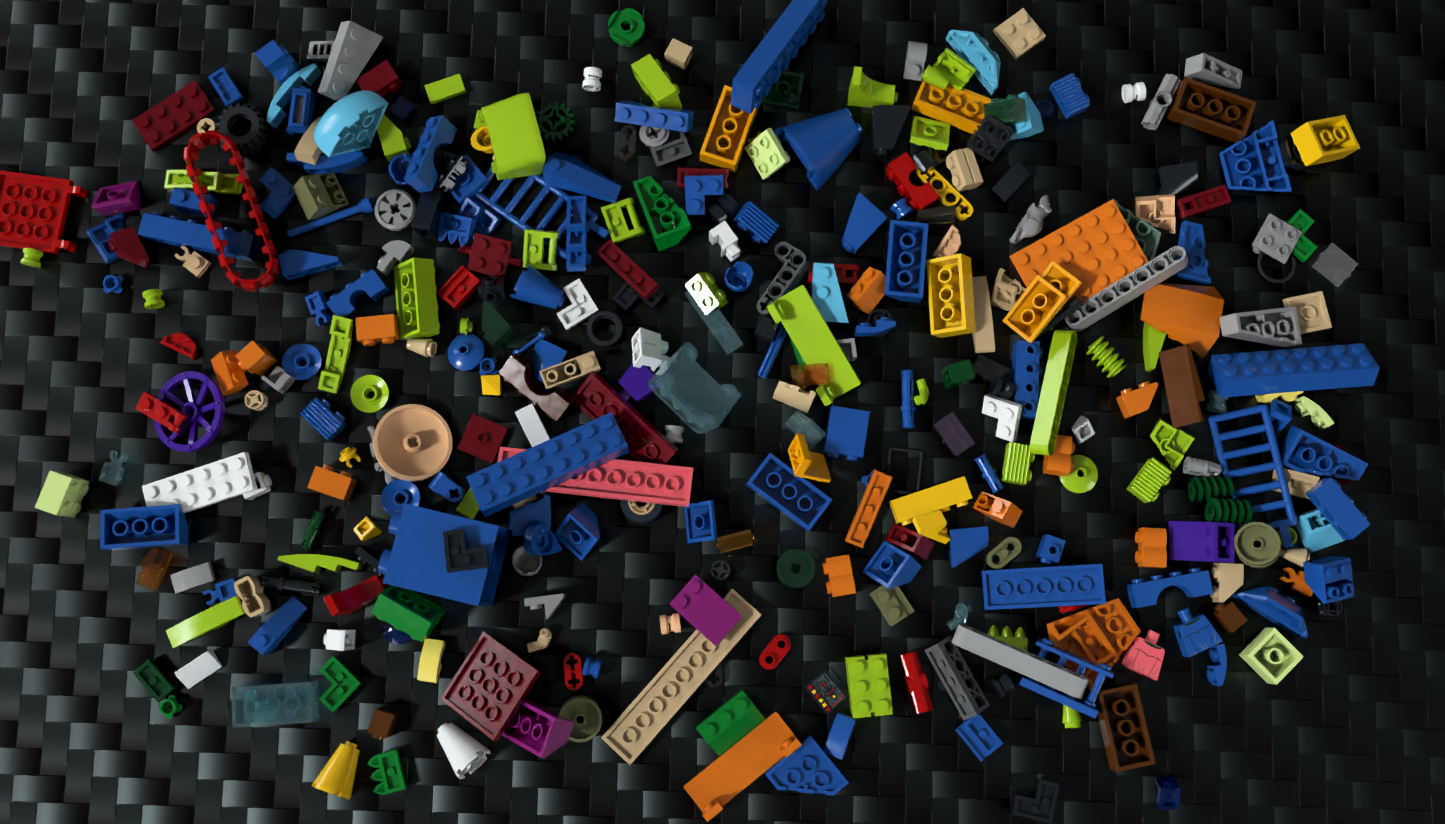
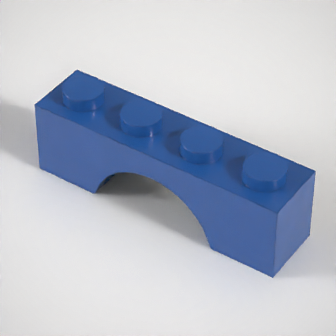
(664, 118)
(421, 171)
(1145, 593)

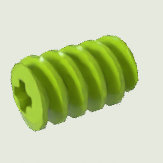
(1106, 357)

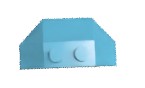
(978, 54)

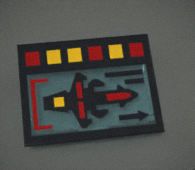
(826, 692)

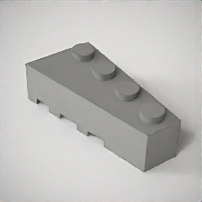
(1269, 326)

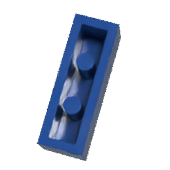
(1338, 508)

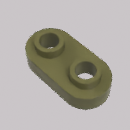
(1003, 553)

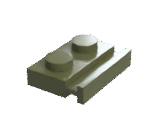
(891, 604)

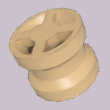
(204, 124)
(252, 398)

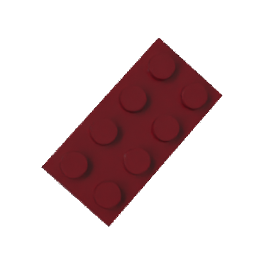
(174, 116)

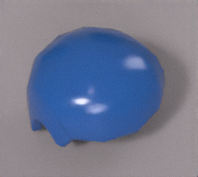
(739, 276)

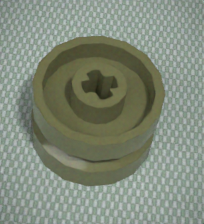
(1255, 533)
(588, 708)

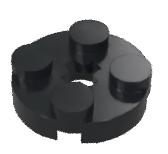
(1290, 154)

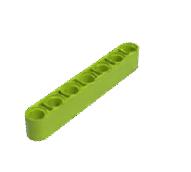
(1053, 392)

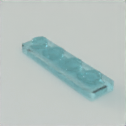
(718, 326)

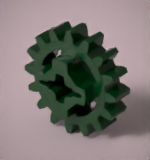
(563, 123)

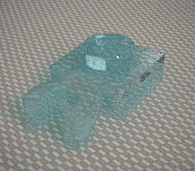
(113, 472)

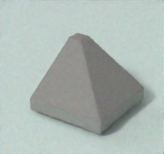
(1082, 429)

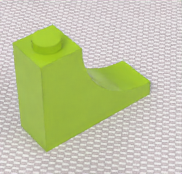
(869, 93)

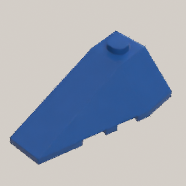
(576, 176)
(1312, 455)

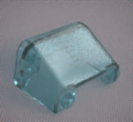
(692, 391)

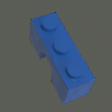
(277, 61)
(344, 302)

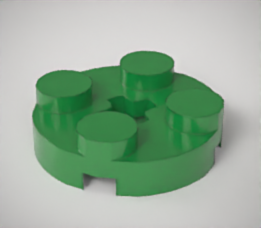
(624, 17)

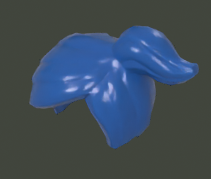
(398, 167)

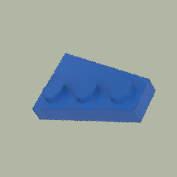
(1193, 242)

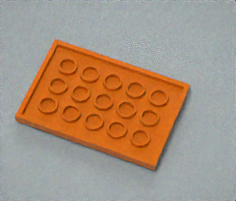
(1092, 248)

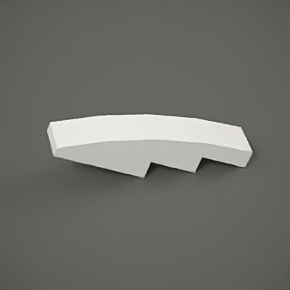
(532, 425)

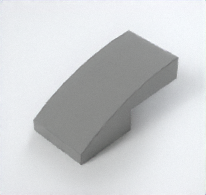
(192, 577)

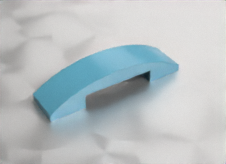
(305, 75)

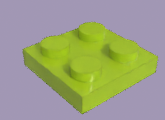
(930, 133)

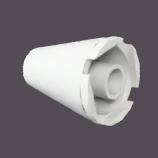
(461, 749)

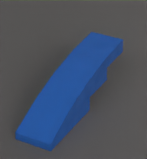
(576, 233)

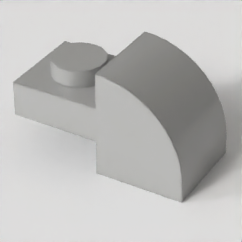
(915, 60)
(396, 251)

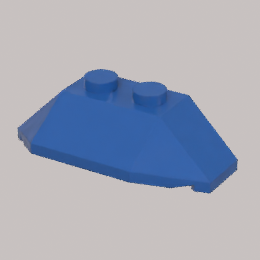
(1275, 608)

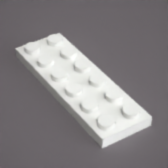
(204, 484)

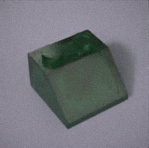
(496, 329)

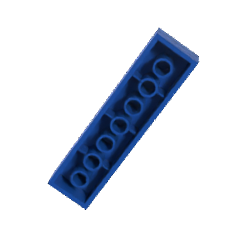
(775, 53)
(1292, 370)
(547, 464)

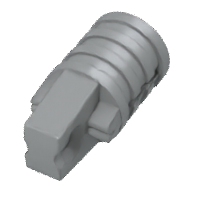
(1201, 467)

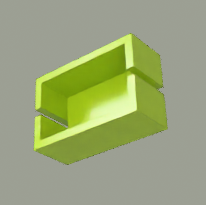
(868, 685)

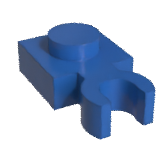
(317, 306)
(224, 591)

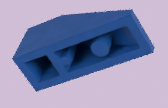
(303, 263)
(278, 626)

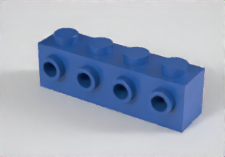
(1026, 376)

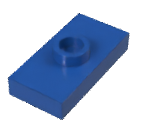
(226, 87)

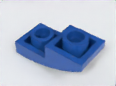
(881, 326)
(1217, 671)
(840, 735)

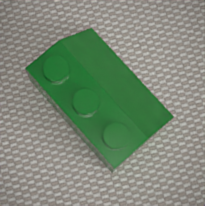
(408, 612)
(730, 722)

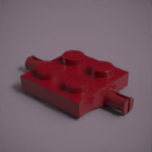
(490, 255)

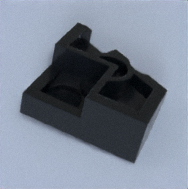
(1177, 178)

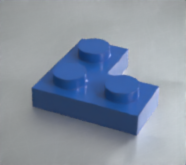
(281, 193)

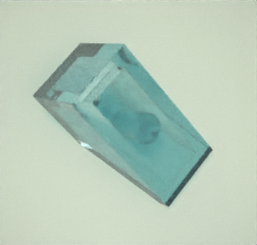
(802, 424)

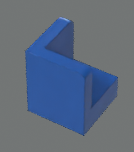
(1280, 413)

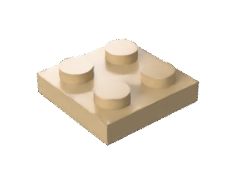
(1019, 33)
(1311, 312)

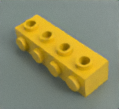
(931, 500)

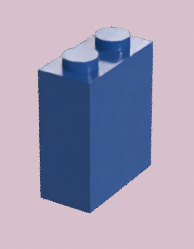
(846, 433)

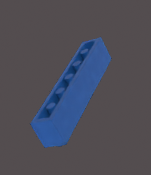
(196, 236)

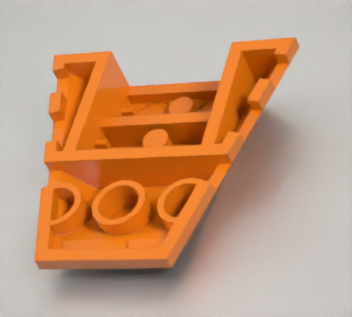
(1185, 314)
(1095, 634)

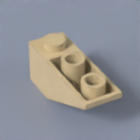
(570, 370)

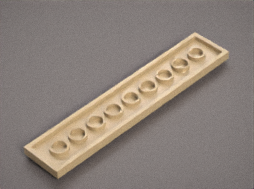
(675, 685)

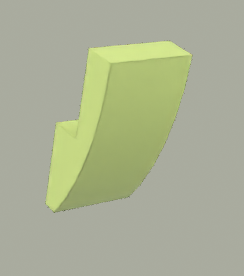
(1307, 407)

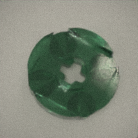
(791, 578)

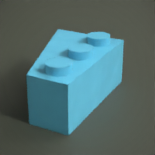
(827, 293)

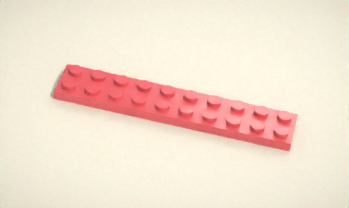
(627, 481)

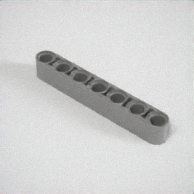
(1136, 288)
(1020, 661)

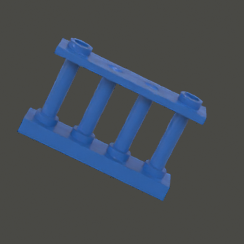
(1088, 706)

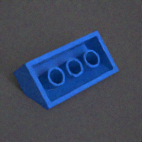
(906, 260)
(143, 527)

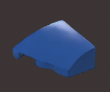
(485, 218)
(101, 235)
(546, 356)
(531, 514)
(966, 543)

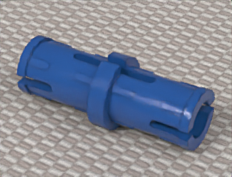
(989, 473)

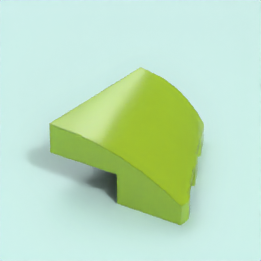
(1171, 441)

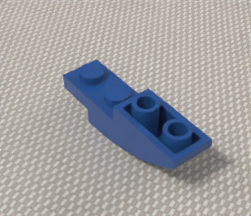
(330, 164)

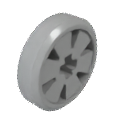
(386, 216)

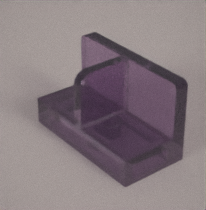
(954, 434)

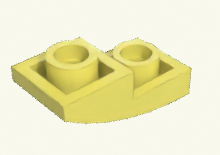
(1287, 396)
(430, 660)

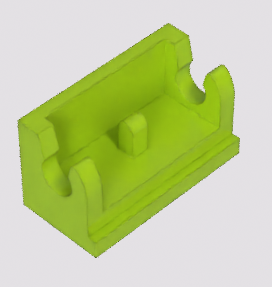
(955, 69)

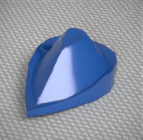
(540, 540)

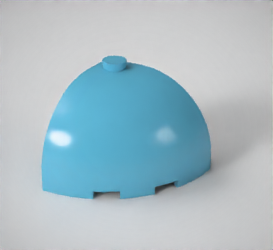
(350, 123)

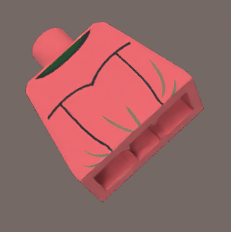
(1144, 656)

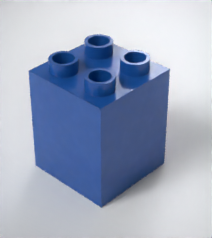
(420, 560)

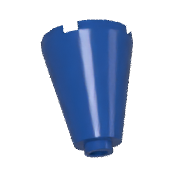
(537, 289)

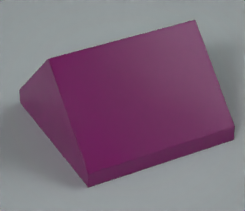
(118, 199)

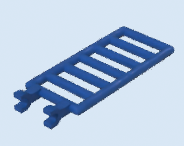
(521, 223)
(1277, 464)

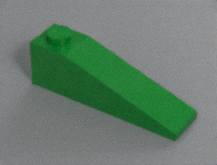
(664, 217)

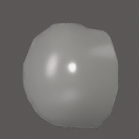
(526, 563)

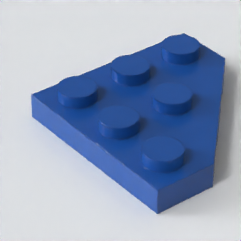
(807, 771)

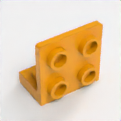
(807, 463)

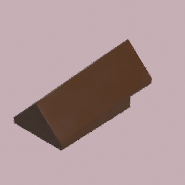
(1182, 386)

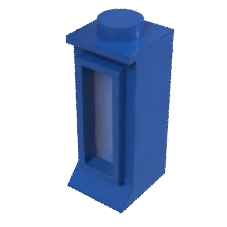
(301, 110)

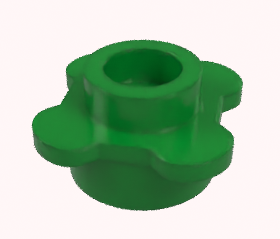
(164, 707)

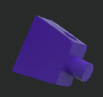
(636, 383)

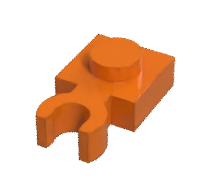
(1298, 582)

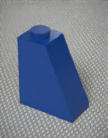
(862, 224)

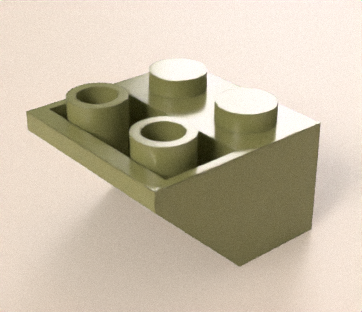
(320, 195)

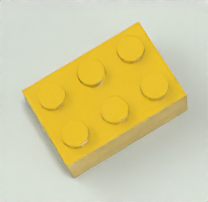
(1325, 140)

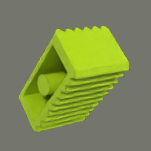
(1017, 464)
(1149, 480)

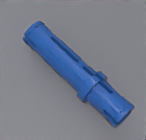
(908, 399)

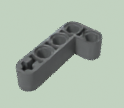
(779, 282)

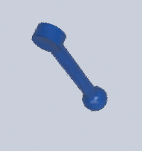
(541, 335)

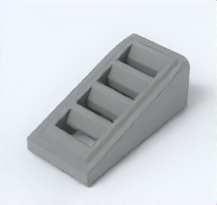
(320, 44)

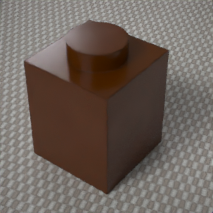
(1228, 616)
(382, 723)

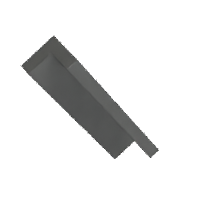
(955, 679)

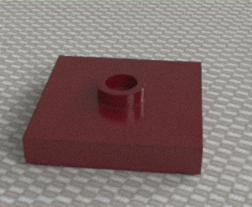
(483, 438)

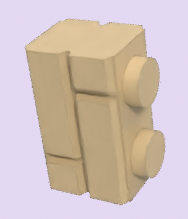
(964, 169)

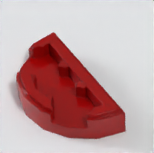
(181, 343)

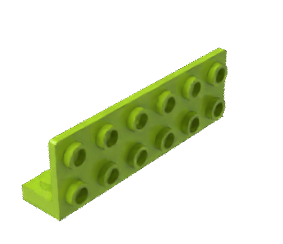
(814, 341)

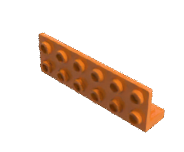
(741, 765)

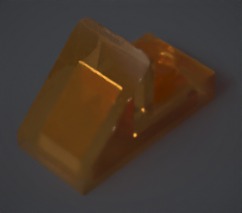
(809, 374)
(153, 569)

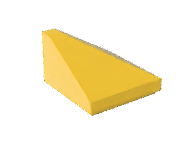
(491, 384)
(367, 529)

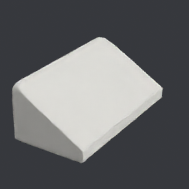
(198, 669)

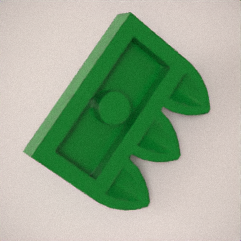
(389, 772)

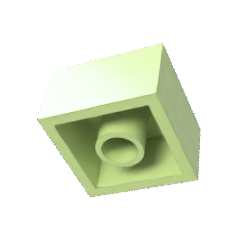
(62, 494)
(1271, 655)

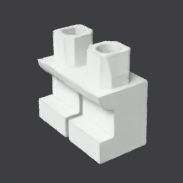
(726, 239)
(648, 349)

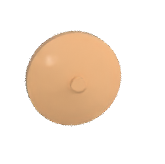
(412, 442)

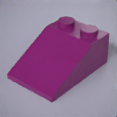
(706, 610)

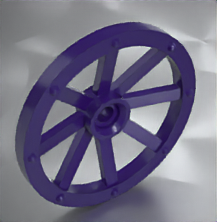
(193, 410)

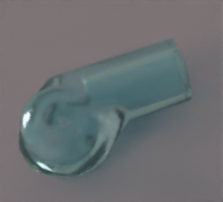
(961, 614)

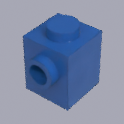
(1050, 549)

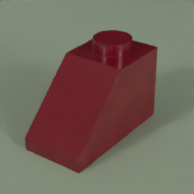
(128, 246)
(910, 541)

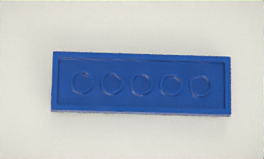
(1043, 587)

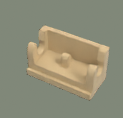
(1297, 482)

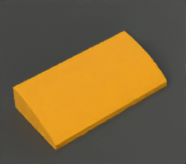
(958, 108)

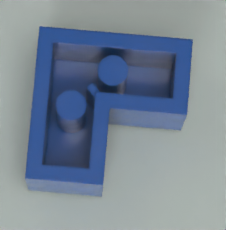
(698, 187)

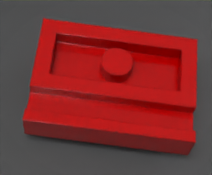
(459, 288)

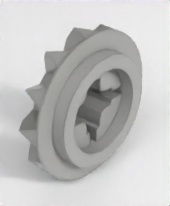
(648, 140)

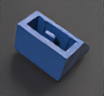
(1330, 578)

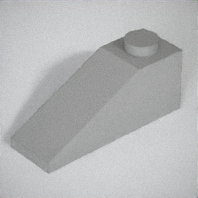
(1212, 71)

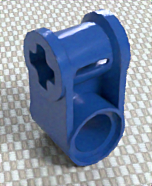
(445, 486)

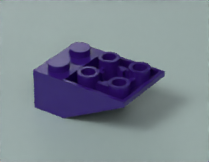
(1201, 541)

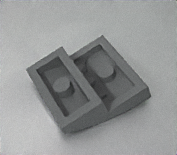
(672, 150)

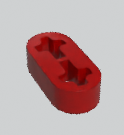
(568, 671)

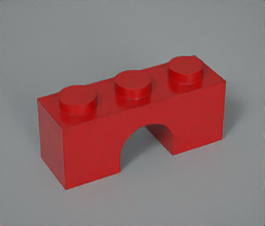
(918, 196)

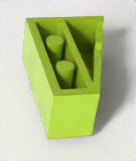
(656, 83)

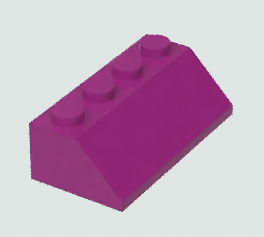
(538, 729)

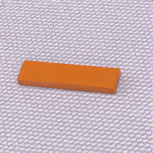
(868, 508)

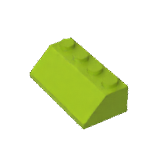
(416, 298)

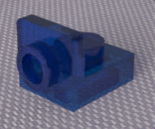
(1168, 793)

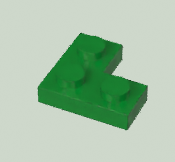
(1304, 246)
(342, 681)

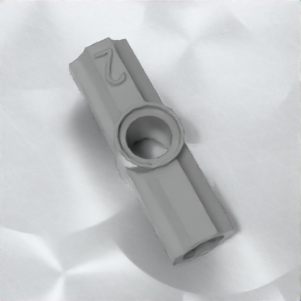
(1156, 110)

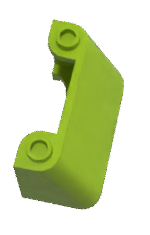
(514, 137)

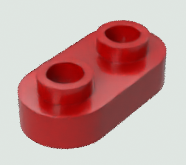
(774, 651)

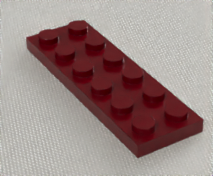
(643, 439)

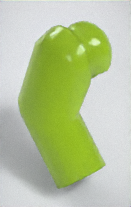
(923, 391)

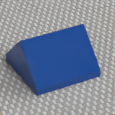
(700, 522)

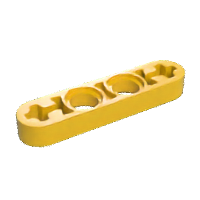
(946, 189)

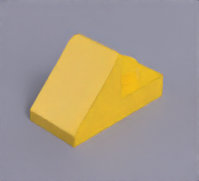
(932, 526)

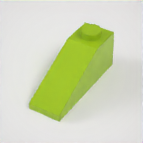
(392, 139)

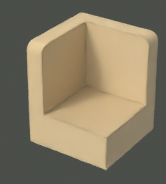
(678, 54)

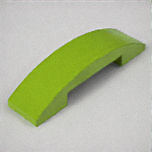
(337, 355)

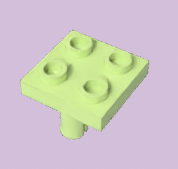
(767, 153)

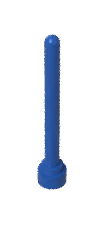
(364, 206)

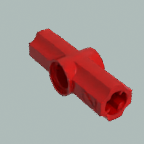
(916, 682)

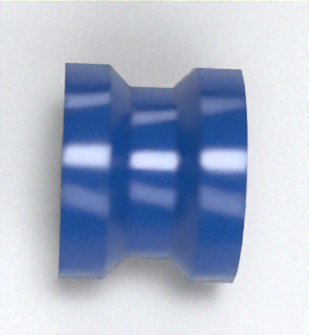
(901, 209)
(592, 667)

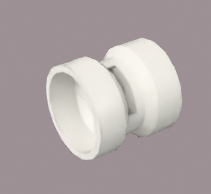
(592, 79)
(1133, 92)

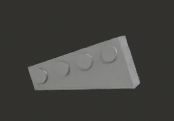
(347, 59)

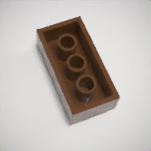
(1211, 110)
(1124, 727)

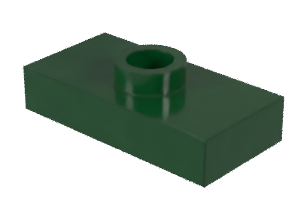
(154, 680)

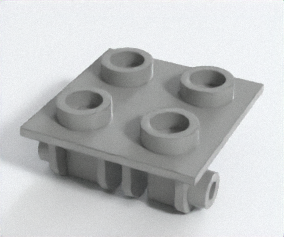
(1276, 239)

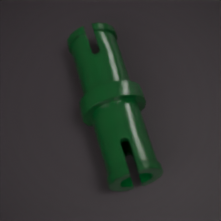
(313, 530)

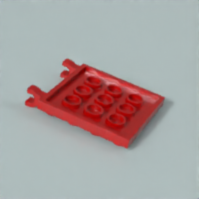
(35, 211)

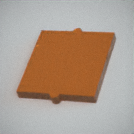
(735, 541)

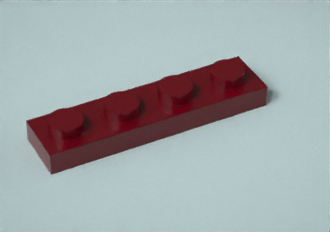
(627, 269)

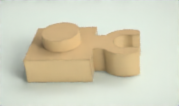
(194, 262)

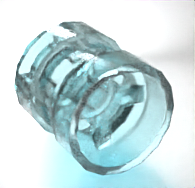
(1216, 403)

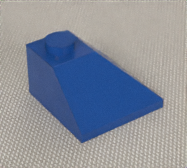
(579, 531)
(891, 566)

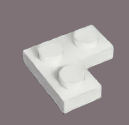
(581, 307)
(1006, 412)

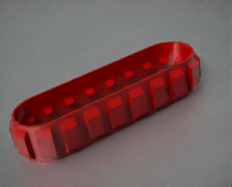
(196, 144)

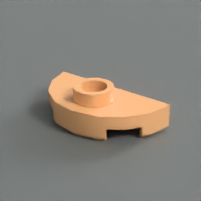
(949, 244)

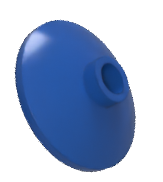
(301, 353)
(473, 355)
(394, 490)

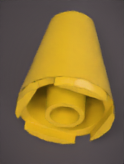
(339, 772)

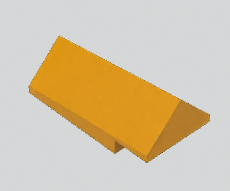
(1041, 301)

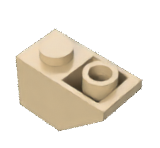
(1226, 580)

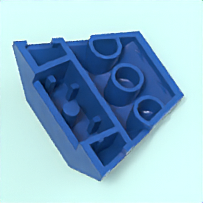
(1256, 163)

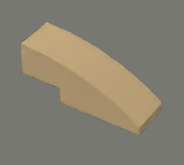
(307, 149)

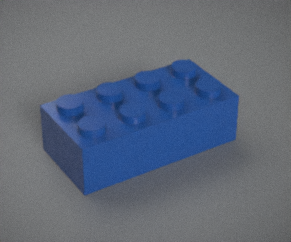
(788, 492)

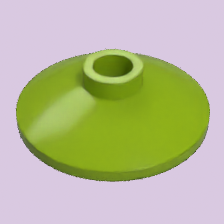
(361, 390)
(1080, 484)

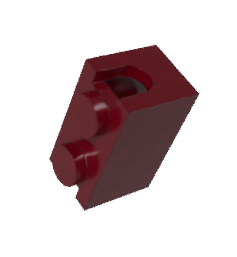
(380, 80)

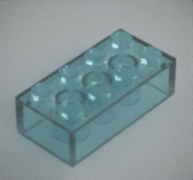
(275, 704)

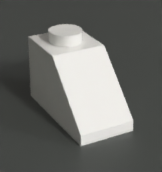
(340, 639)

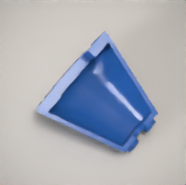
(822, 143)

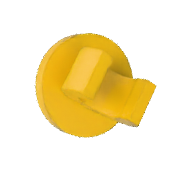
(347, 454)

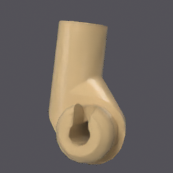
(542, 641)

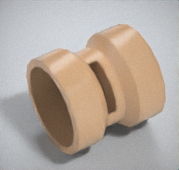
(674, 621)

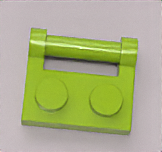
(616, 222)
(534, 249)

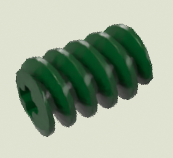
(1210, 487)
(1228, 510)

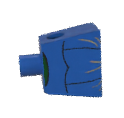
(1194, 633)

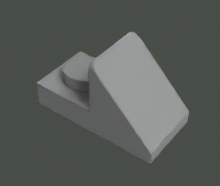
(550, 601)

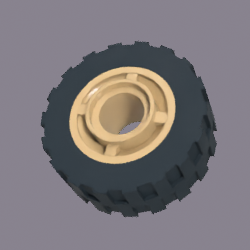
(640, 514)

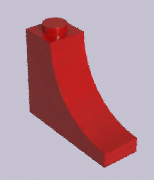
(355, 597)

